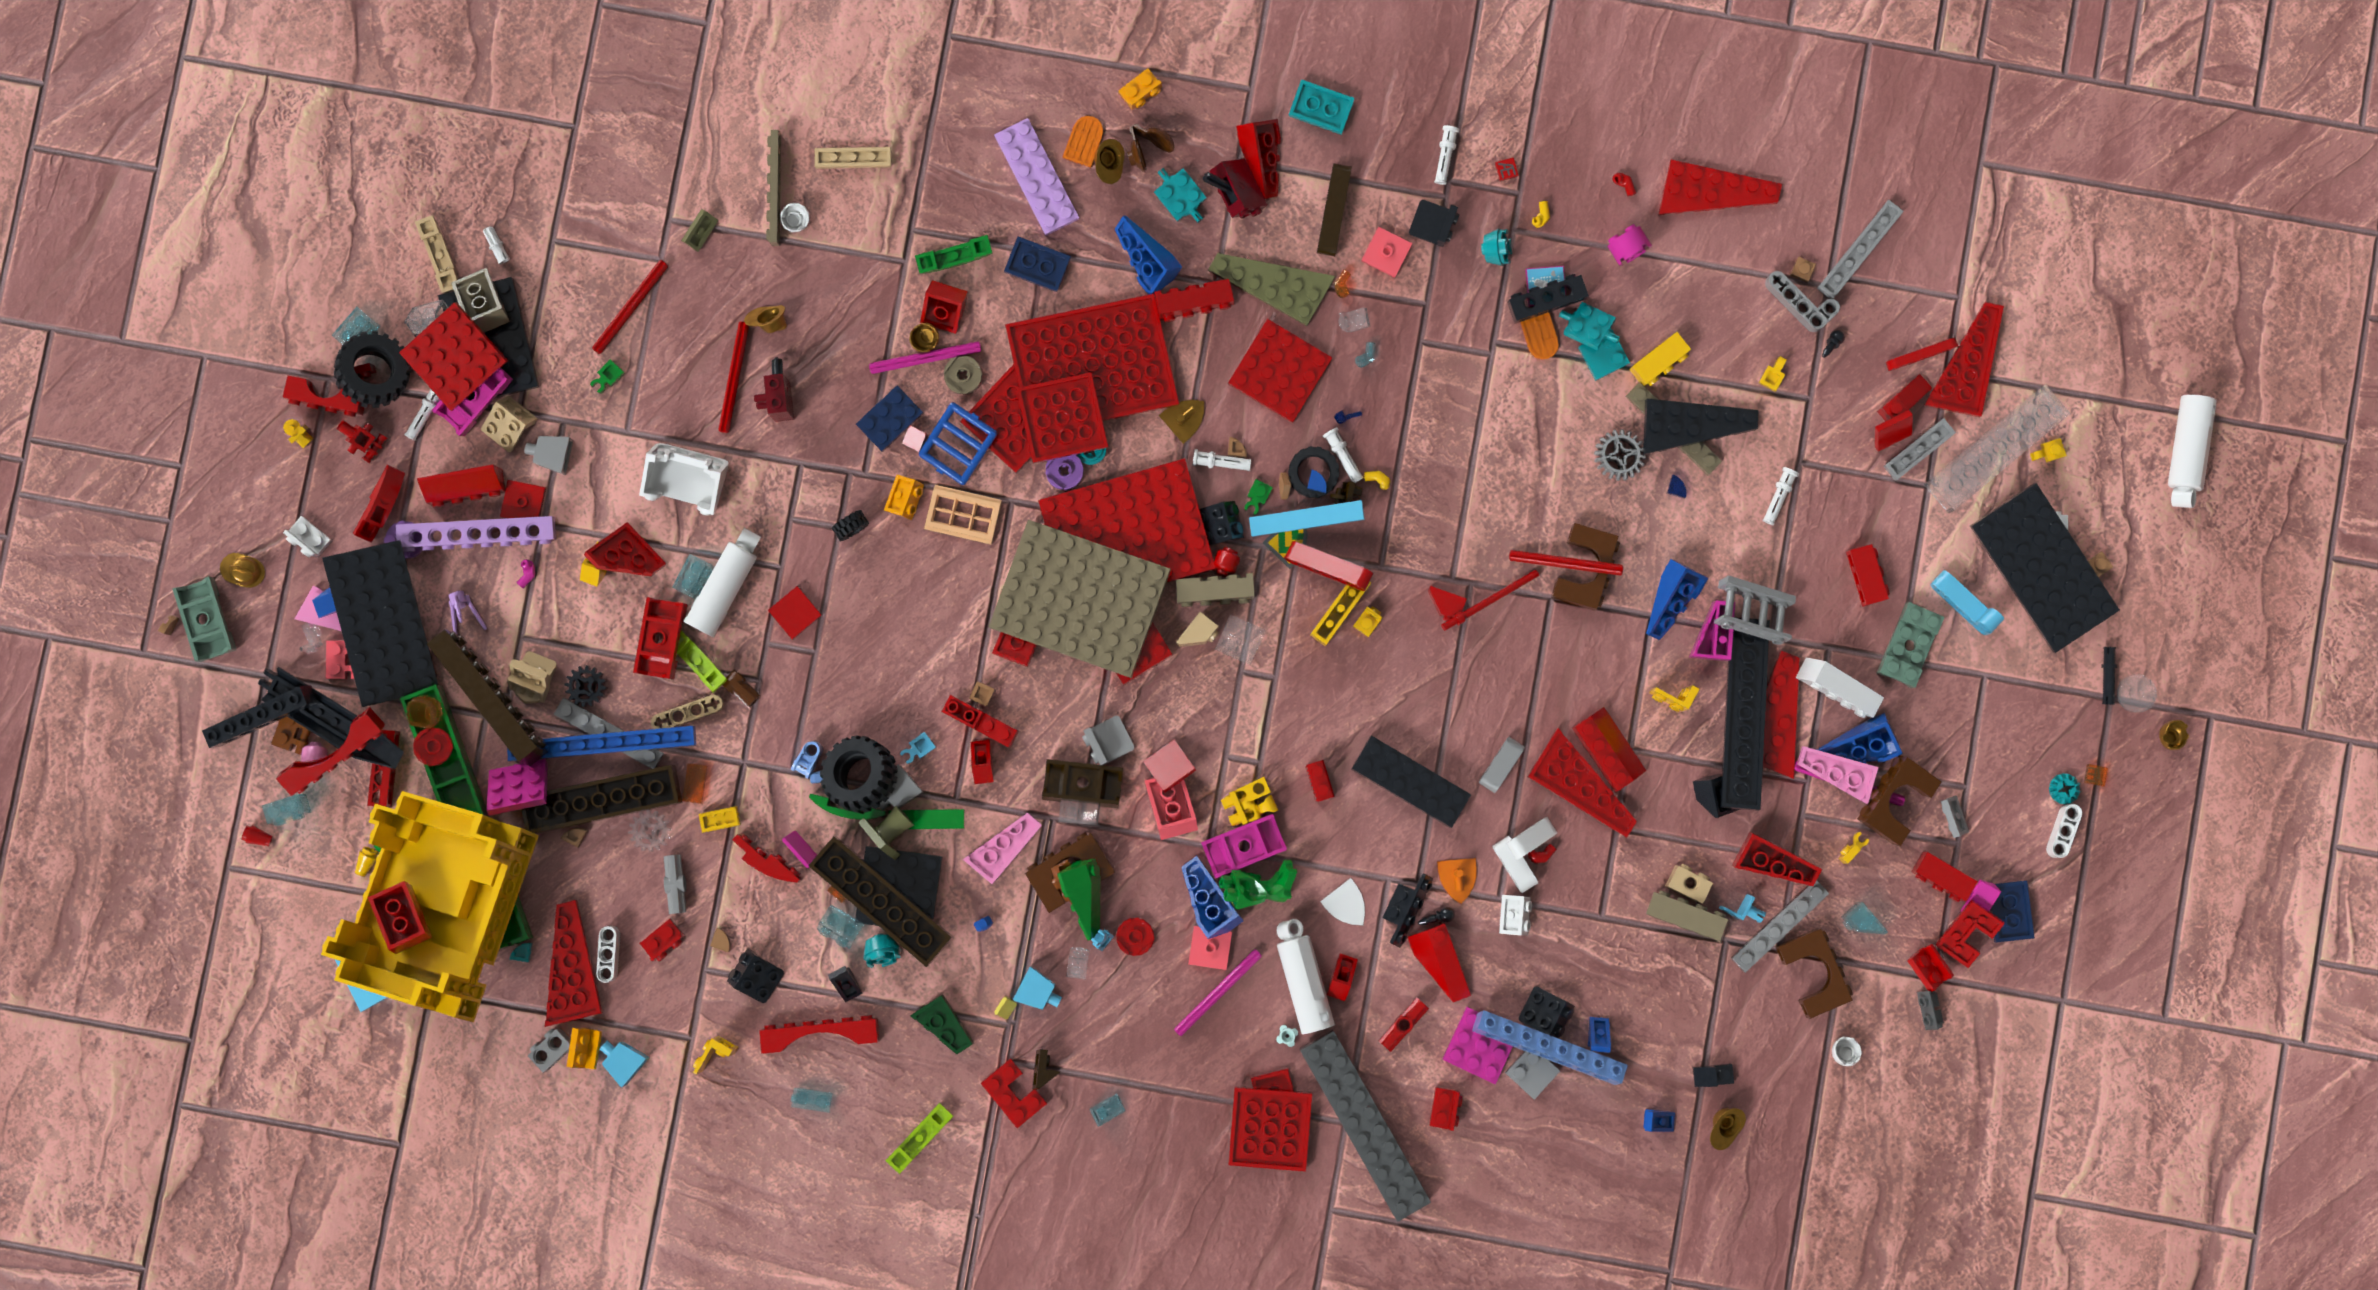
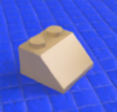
(1198, 632)

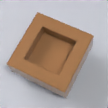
(1802, 269)
(2100, 563)
(982, 694)

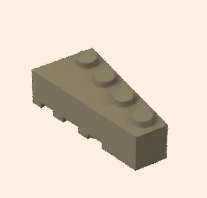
(1215, 590)
(1688, 916)

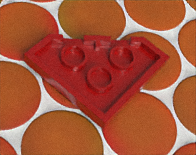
(625, 553)

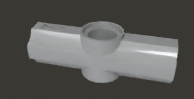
(675, 884)

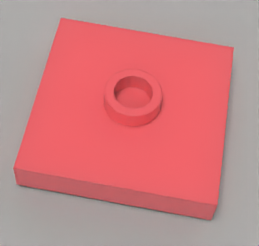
(1386, 252)
(1209, 952)

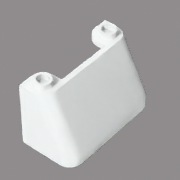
(683, 476)

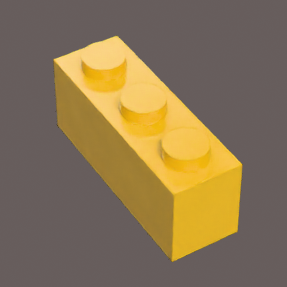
(1660, 360)

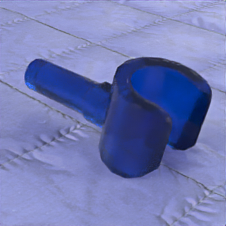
(1340, 417)

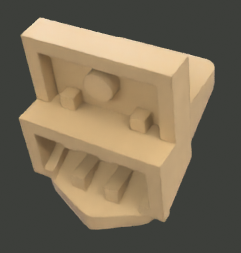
(531, 677)

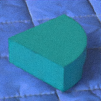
(522, 953)

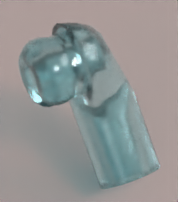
(1368, 357)

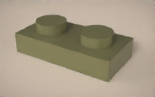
(699, 230)

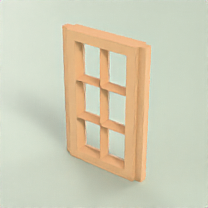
(966, 533)

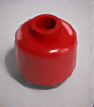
(1226, 561)

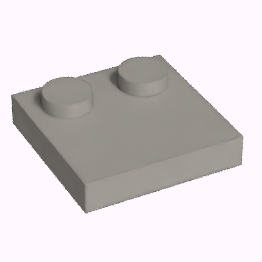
(1532, 1073)

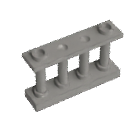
(1765, 596)

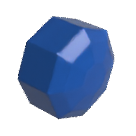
(983, 924)

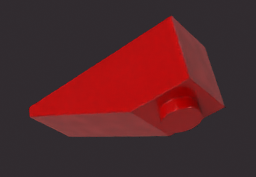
(1905, 398)

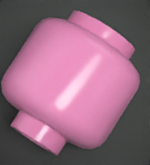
(313, 752)

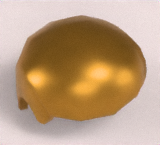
(924, 337)
(2173, 734)

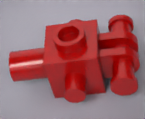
(361, 439)

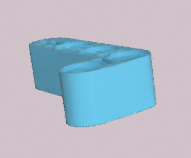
(1966, 604)

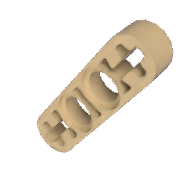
(686, 710)

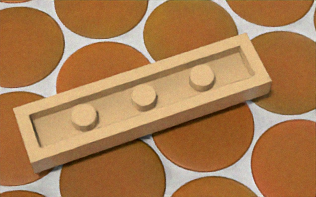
(853, 157)

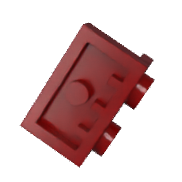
(662, 940)
(1930, 967)
(1445, 1108)

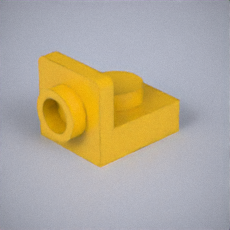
(1368, 621)

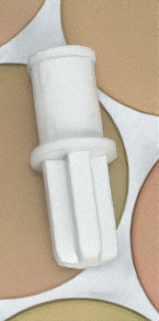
(496, 245)

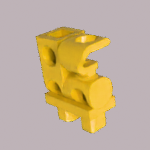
(1245, 805)

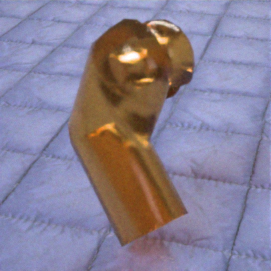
(1340, 284)

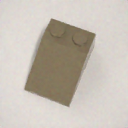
(480, 300)

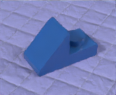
(1599, 1035)
(1659, 1121)

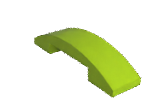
(700, 663)
(919, 1138)

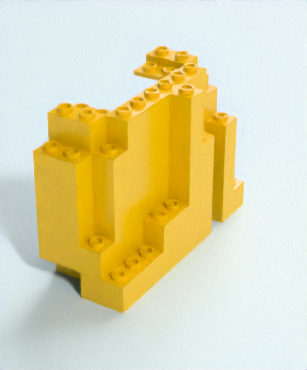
(466, 883)

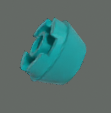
(1497, 247)
(881, 950)

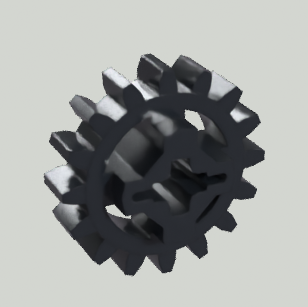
(592, 681)

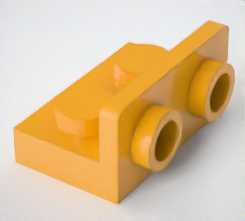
(1140, 89)
(904, 497)
(584, 1048)

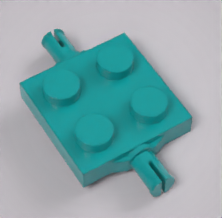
(1180, 195)
(1589, 326)

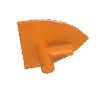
(1458, 877)

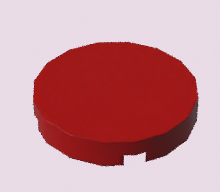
(432, 746)
(1135, 936)

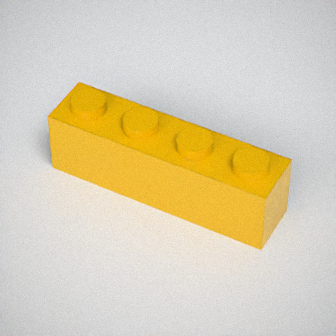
(1336, 614)

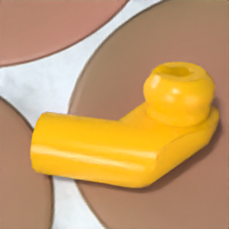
(1378, 476)

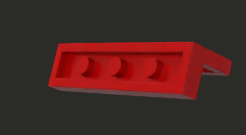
(388, 777)

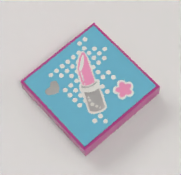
(1542, 276)

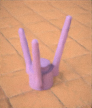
(458, 601)

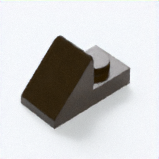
(1041, 1075)

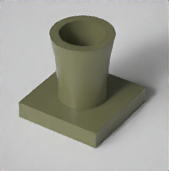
(888, 830)

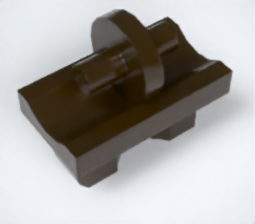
(1346, 493)

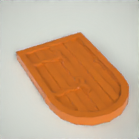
(1084, 141)
(1540, 336)

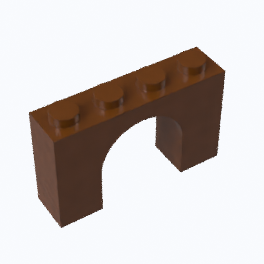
(1603, 547)
(1877, 813)
(1041, 875)
(1835, 990)

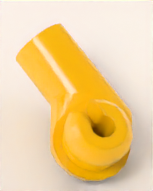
(1544, 215)

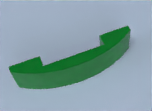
(954, 256)
(824, 803)

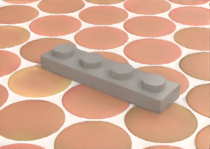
(1919, 449)

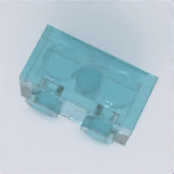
(286, 809)

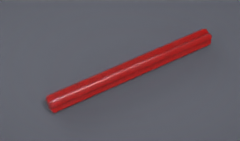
(630, 307)
(733, 378)
(1566, 562)

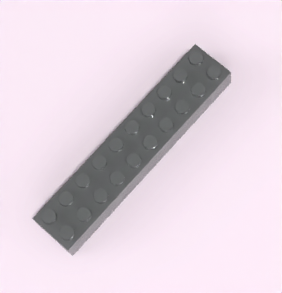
(1365, 1125)

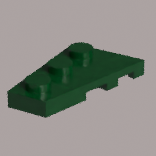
(943, 1023)

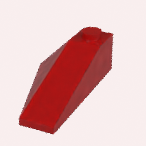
(1260, 145)
(1438, 957)

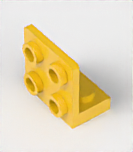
(1677, 704)
(720, 1046)

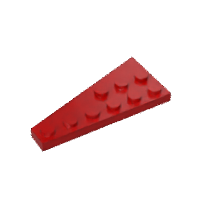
(1705, 189)
(1967, 374)
(1781, 716)
(1574, 780)
(571, 977)

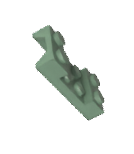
(1919, 627)
(205, 639)

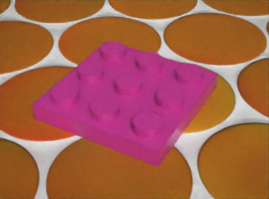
(517, 787)
(1475, 1051)

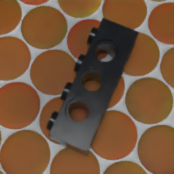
(1521, 313)

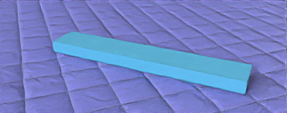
(1307, 518)

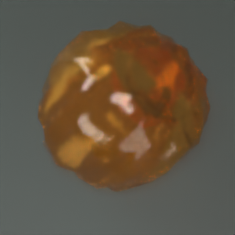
(424, 712)

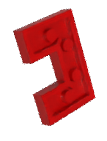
(1955, 937)
(1015, 1109)

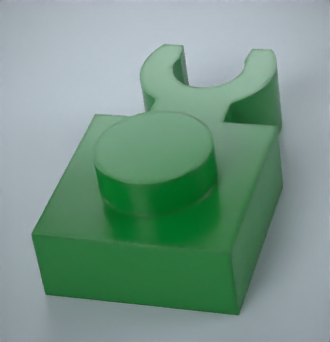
(610, 374)
(1258, 493)

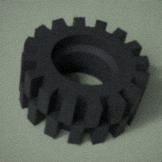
(850, 525)

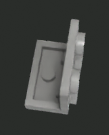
(1108, 740)

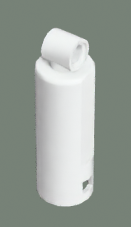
(2191, 448)
(723, 584)
(1303, 978)

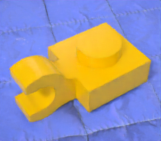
(1772, 376)
(2050, 450)
(1851, 851)

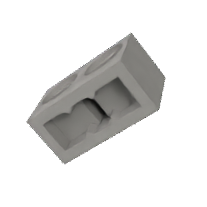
(554, 1053)

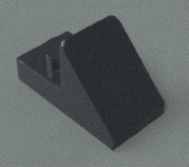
(845, 983)
(1713, 1075)

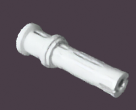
(1447, 144)
(412, 433)
(1339, 447)
(1212, 460)
(1781, 486)

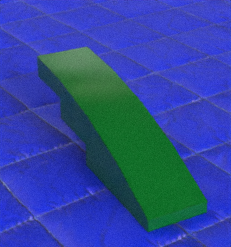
(936, 818)

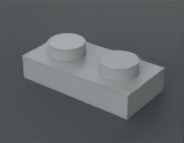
(1955, 817)

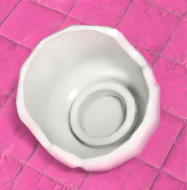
(794, 217)
(1846, 1051)

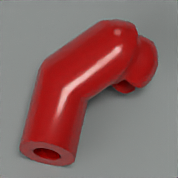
(1626, 182)
(1542, 857)

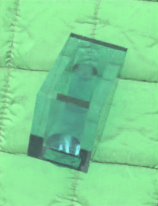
(1861, 919)

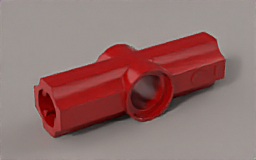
(1412, 1014)

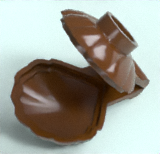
(1157, 136)

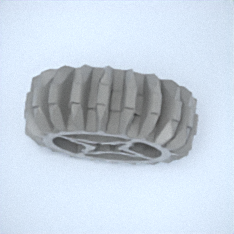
(1619, 447)

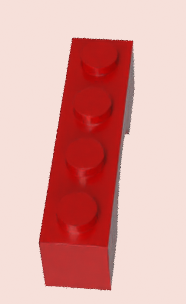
(301, 390)

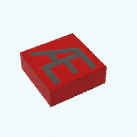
(1506, 169)

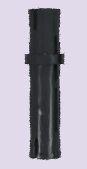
(2109, 675)

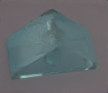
(1107, 1110)

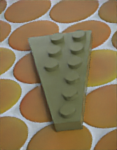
(1282, 287)

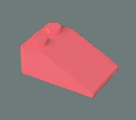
(1171, 809)

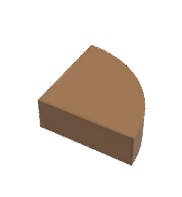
(1236, 449)
(1284, 485)
(169, 626)
(574, 836)
(720, 940)

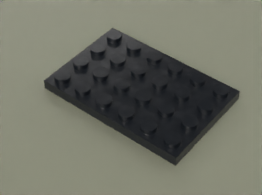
(510, 340)

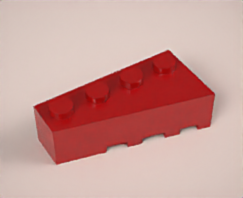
(1194, 300)
(1772, 860)

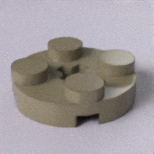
(962, 364)

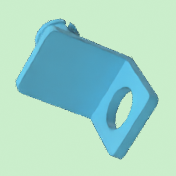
(1746, 908)

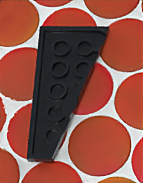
(1684, 424)

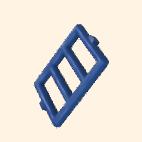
(934, 439)

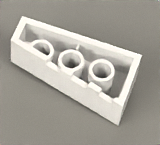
(1840, 687)

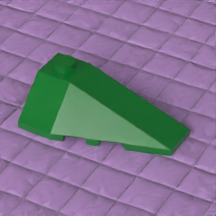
(1083, 887)

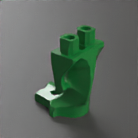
(1247, 890)

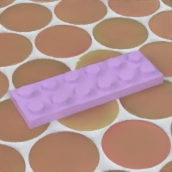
(1036, 176)

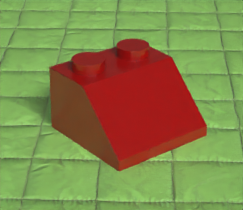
(943, 306)

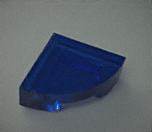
(1676, 487)

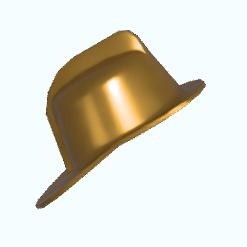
(1109, 161)
(767, 318)
(242, 570)
(1726, 1127)

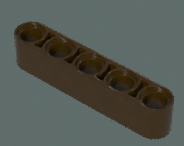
(1334, 209)

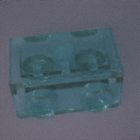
(354, 325)
(693, 576)
(839, 926)

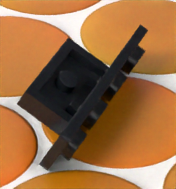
(1405, 906)

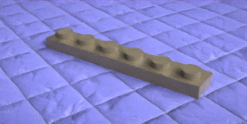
(774, 180)
(1698, 453)

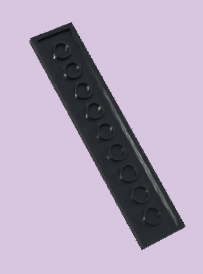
(1745, 722)

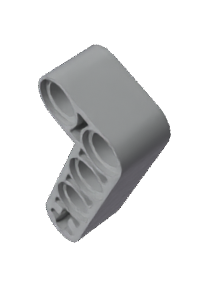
(1799, 298)

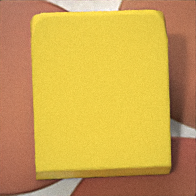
(1005, 1007)

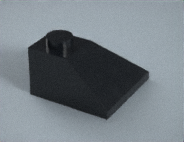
(1709, 795)

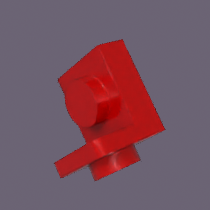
(365, 370)

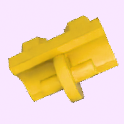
(297, 433)

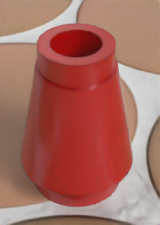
(256, 836)

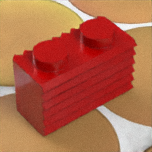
(1319, 781)

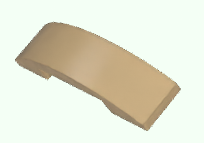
(438, 252)

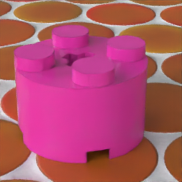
(1628, 245)

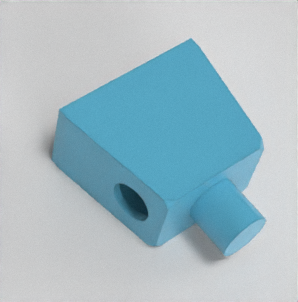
(1036, 990)
(622, 1061)

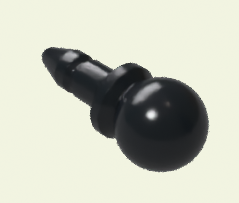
(1836, 338)
(1444, 915)

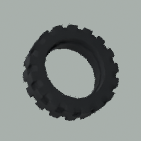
(1313, 452)

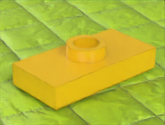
(719, 819)

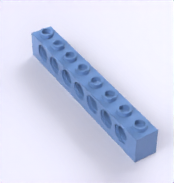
(1549, 1047)

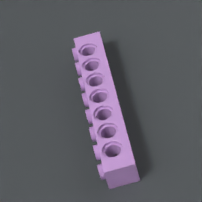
(546, 534)

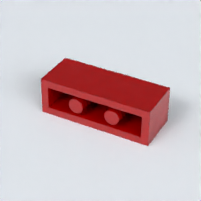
(1868, 575)
(1944, 877)

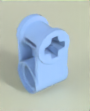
(807, 760)

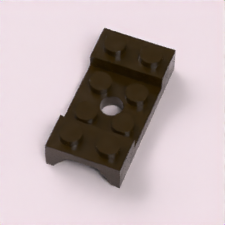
(1102, 787)

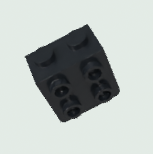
(1433, 223)
(1222, 522)
(755, 976)
(1546, 1012)

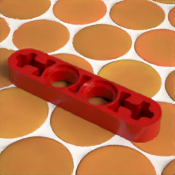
(1921, 354)

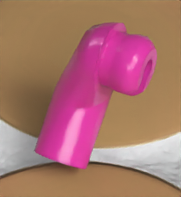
(528, 573)

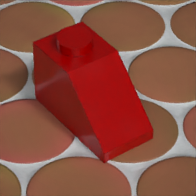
(1446, 602)
(981, 762)
(1342, 977)

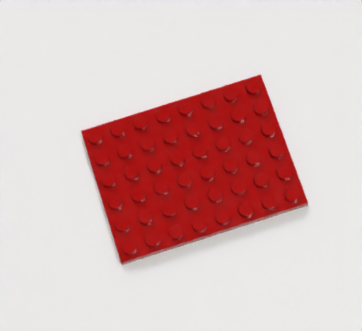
(1111, 340)
(1140, 514)

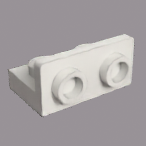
(307, 537)
(1515, 915)

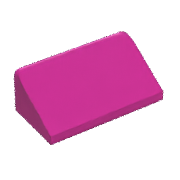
(799, 848)
(1984, 894)

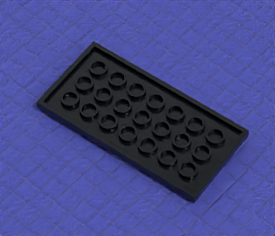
(2044, 567)
(380, 622)

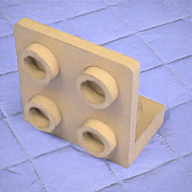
(507, 422)

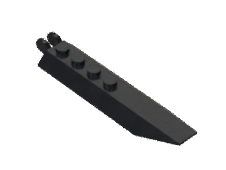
(330, 720)

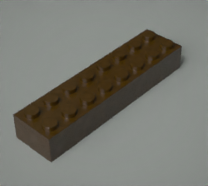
(487, 697)
(605, 799)
(880, 901)

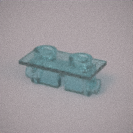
(811, 1100)

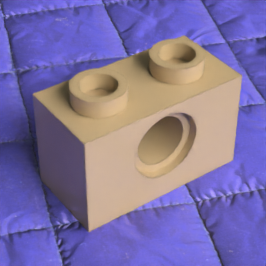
(1701, 884)

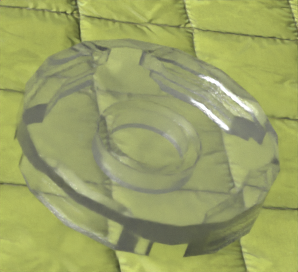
(2136, 693)

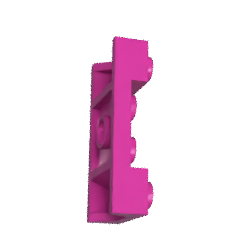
(465, 415)
(1224, 850)

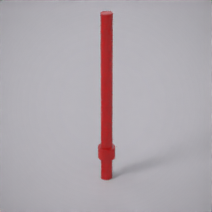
(1459, 617)

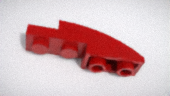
(381, 503)
(980, 721)
(772, 866)

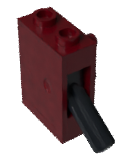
(1237, 188)
(777, 394)

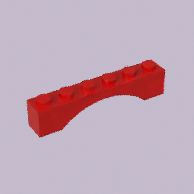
(301, 773)
(859, 1031)

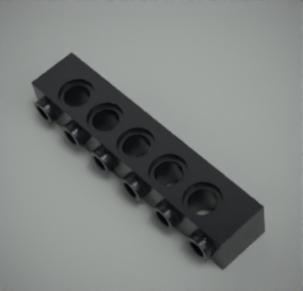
(260, 716)

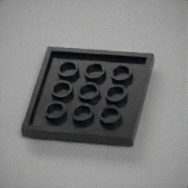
(911, 873)

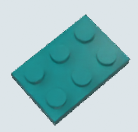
(1321, 107)

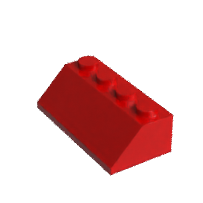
(462, 485)
(1609, 749)

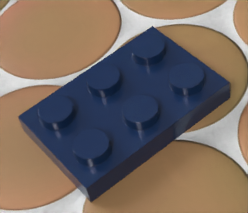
(1037, 264)
(889, 418)
(2015, 911)

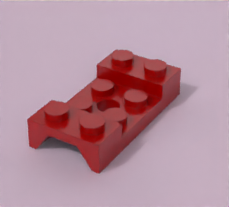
(659, 658)

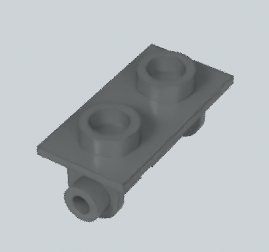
(1932, 1018)

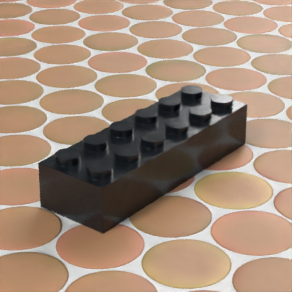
(1411, 781)

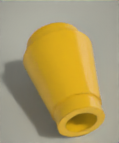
(365, 861)

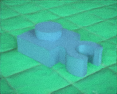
(920, 746)
(1102, 939)

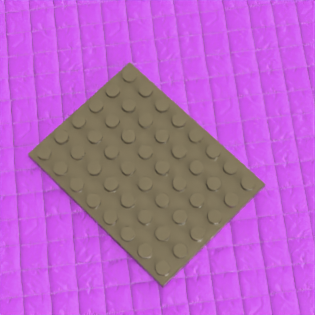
(1080, 598)

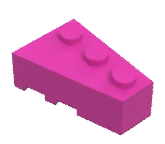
(1713, 640)

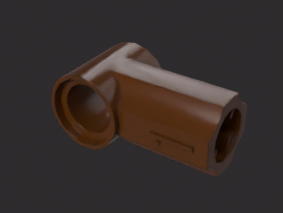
(737, 685)

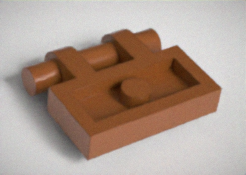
(286, 735)

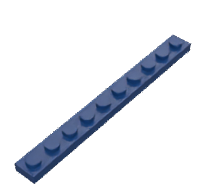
(618, 742)

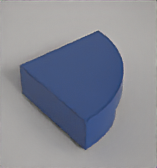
(1317, 482)

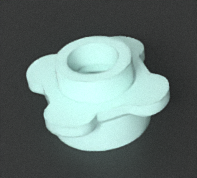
(1291, 1032)

